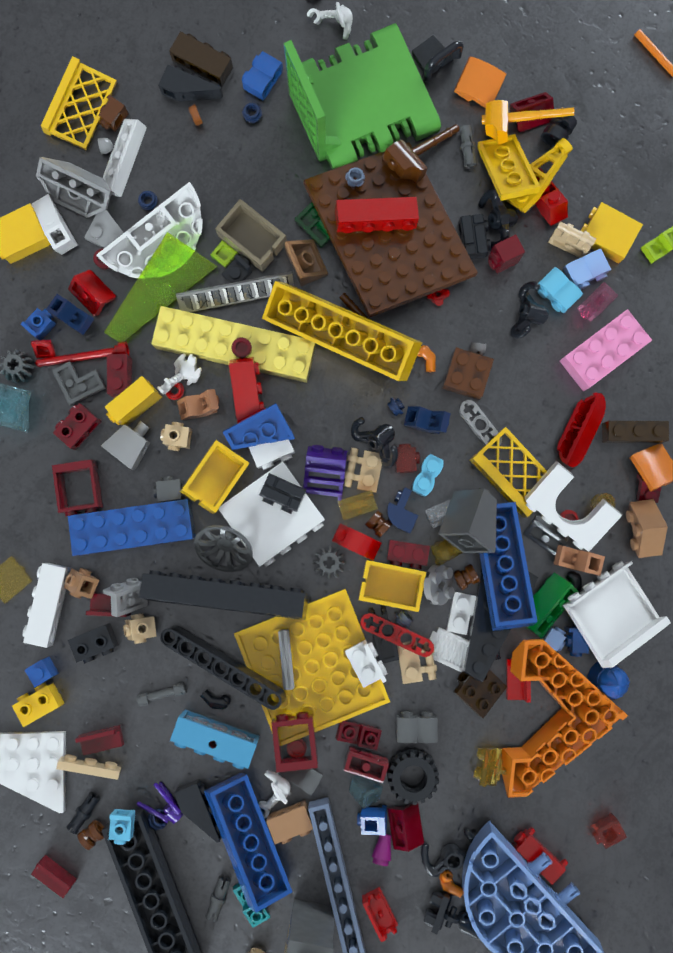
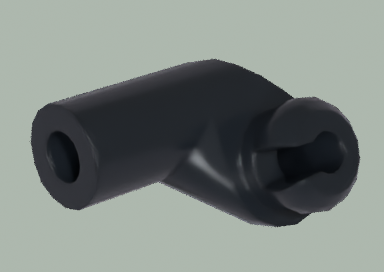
(575, 579)
(215, 702)
(465, 925)

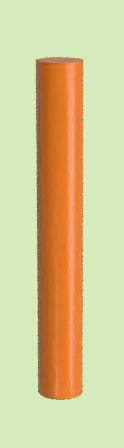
(658, 55)

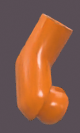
(429, 356)
(448, 885)

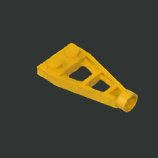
(525, 202)

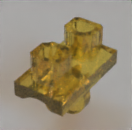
(357, 505)
(444, 551)
(491, 766)

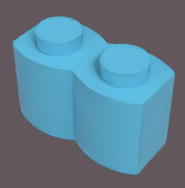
(559, 290)
(425, 480)

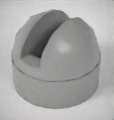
(105, 145)
(481, 348)

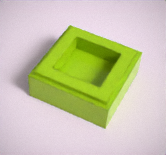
(224, 254)

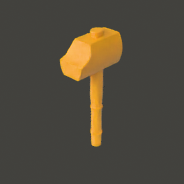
(498, 117)

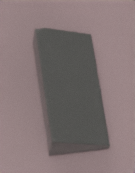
(545, 535)
(304, 779)

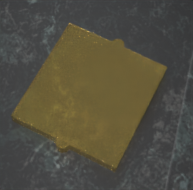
(12, 579)

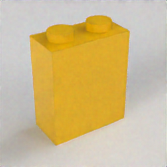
(612, 231)
(21, 234)
(132, 402)

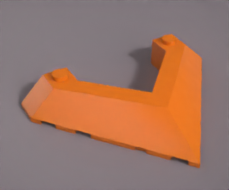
(582, 719)

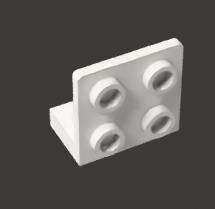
(365, 664)

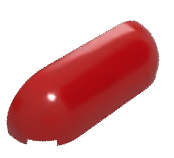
(581, 429)

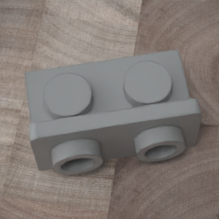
(125, 597)

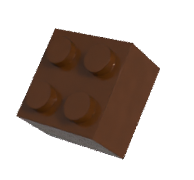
(467, 373)

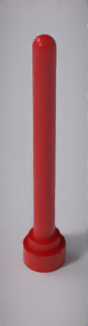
(120, 348)

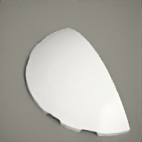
(177, 215)

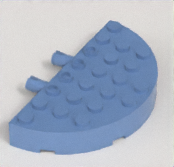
(514, 905)

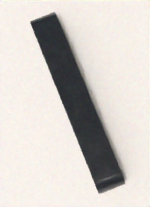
(232, 667)

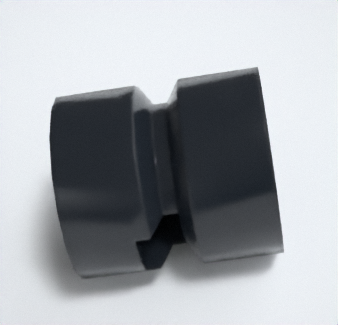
(558, 129)

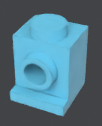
(123, 819)

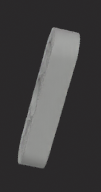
(476, 409)

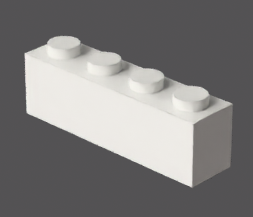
(46, 605)

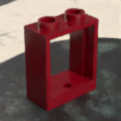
(60, 490)
(295, 763)

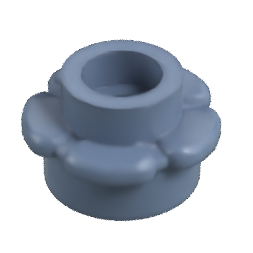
(355, 173)
(404, 618)

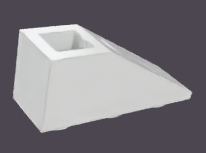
(54, 225)

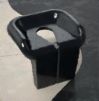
(433, 55)

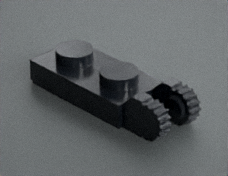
(386, 650)

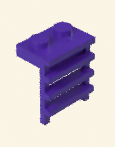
(325, 461)

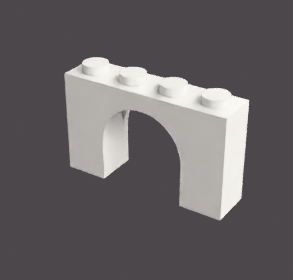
(585, 531)

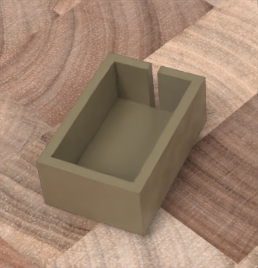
(251, 235)

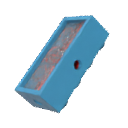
(215, 739)

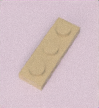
(89, 766)

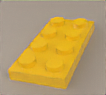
(508, 168)

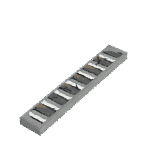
(231, 292)

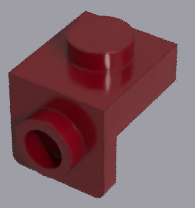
(644, 492)

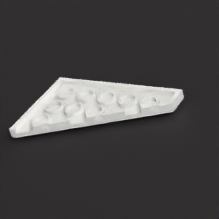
(30, 766)

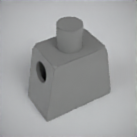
(128, 444)

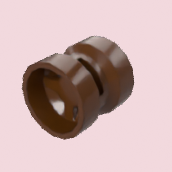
(378, 524)
(466, 577)
(89, 836)

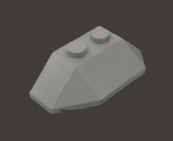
(73, 186)

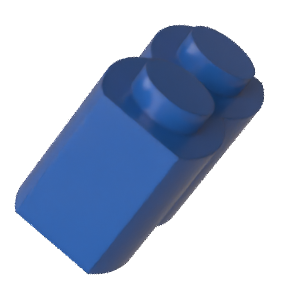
(262, 75)

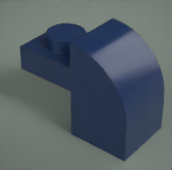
(70, 314)
(427, 420)
(398, 516)

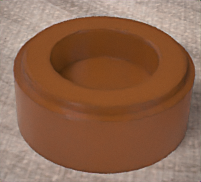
(195, 115)

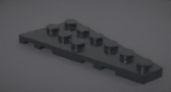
(484, 642)

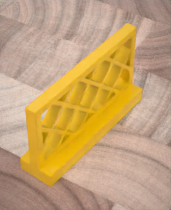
(61, 101)
(498, 480)

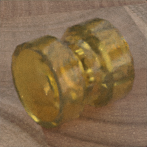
(598, 497)

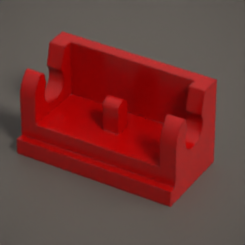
(379, 913)

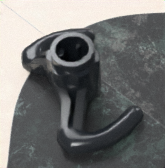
(500, 217)
(529, 311)
(377, 440)
(445, 862)

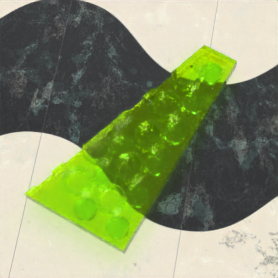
(169, 271)

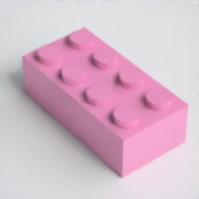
(605, 350)

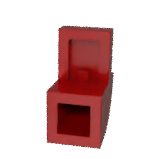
(356, 542)

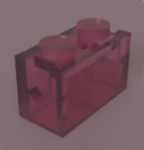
(597, 302)

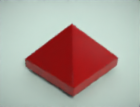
(43, 348)

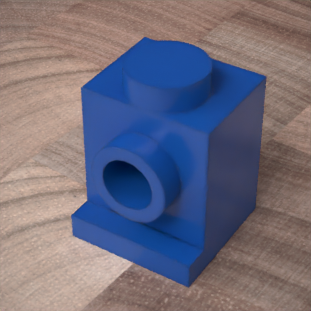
(43, 328)
(575, 642)
(373, 820)

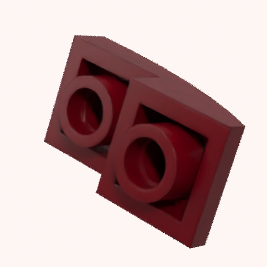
(358, 734)

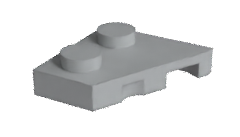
(103, 230)

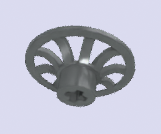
(225, 543)

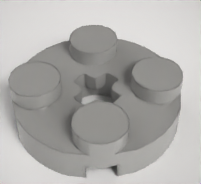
(439, 584)

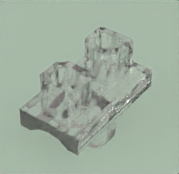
(437, 513)

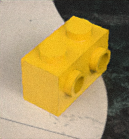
(38, 704)

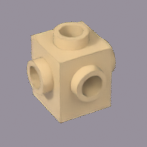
(183, 436)
(146, 628)

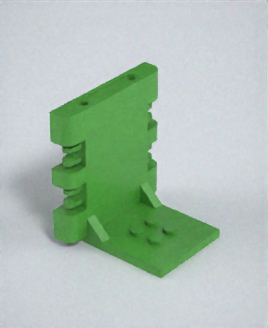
(360, 97)

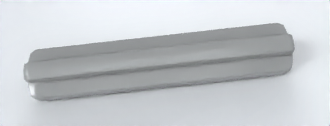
(286, 659)

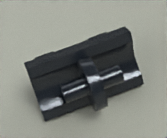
(437, 919)

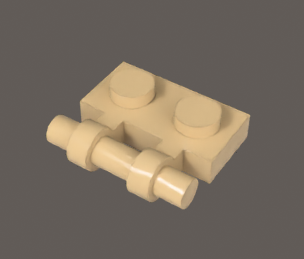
(572, 239)
(369, 471)
(410, 664)

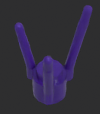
(171, 810)

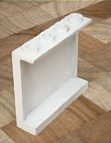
(268, 526)
(614, 615)

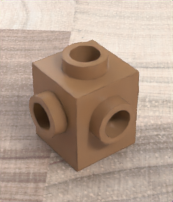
(81, 583)

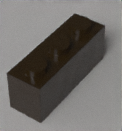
(201, 58)
(635, 431)

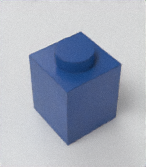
(41, 671)

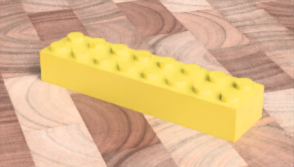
(212, 341)

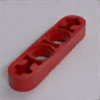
(396, 635)

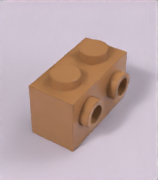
(289, 822)

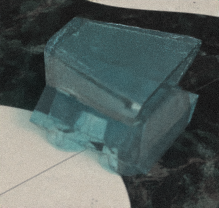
(14, 407)

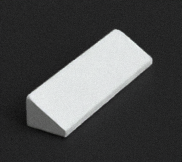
(124, 155)

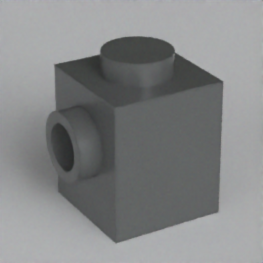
(168, 489)

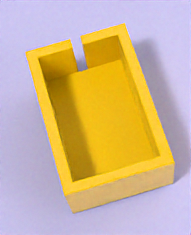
(214, 477)
(392, 585)

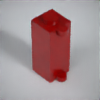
(531, 848)

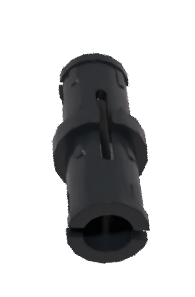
(83, 812)

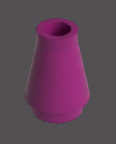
(382, 850)

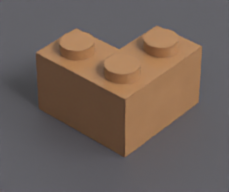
(648, 528)

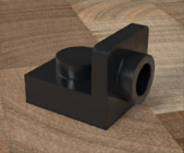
(237, 270)

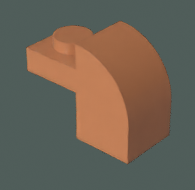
(198, 405)
(579, 560)

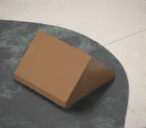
(305, 260)

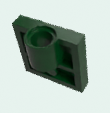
(312, 225)

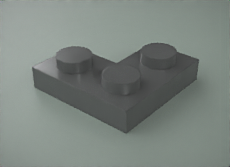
(76, 388)

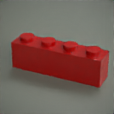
(376, 214)
(245, 387)

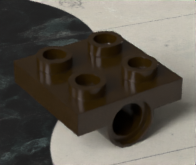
(479, 695)

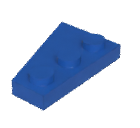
(260, 428)

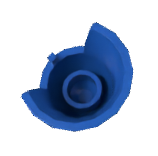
(610, 681)

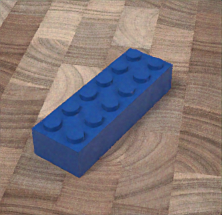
(131, 527)
(507, 574)
(248, 842)

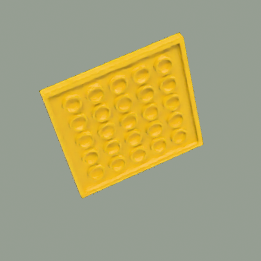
(321, 668)

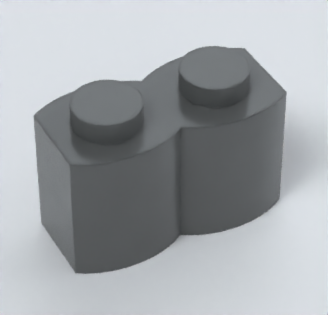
(416, 728)

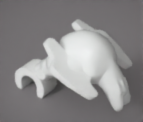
(342, 14)
(184, 370)
(281, 789)

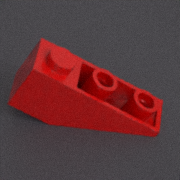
(552, 204)

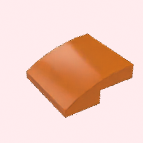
(479, 81)
(654, 466)

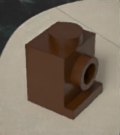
(112, 114)

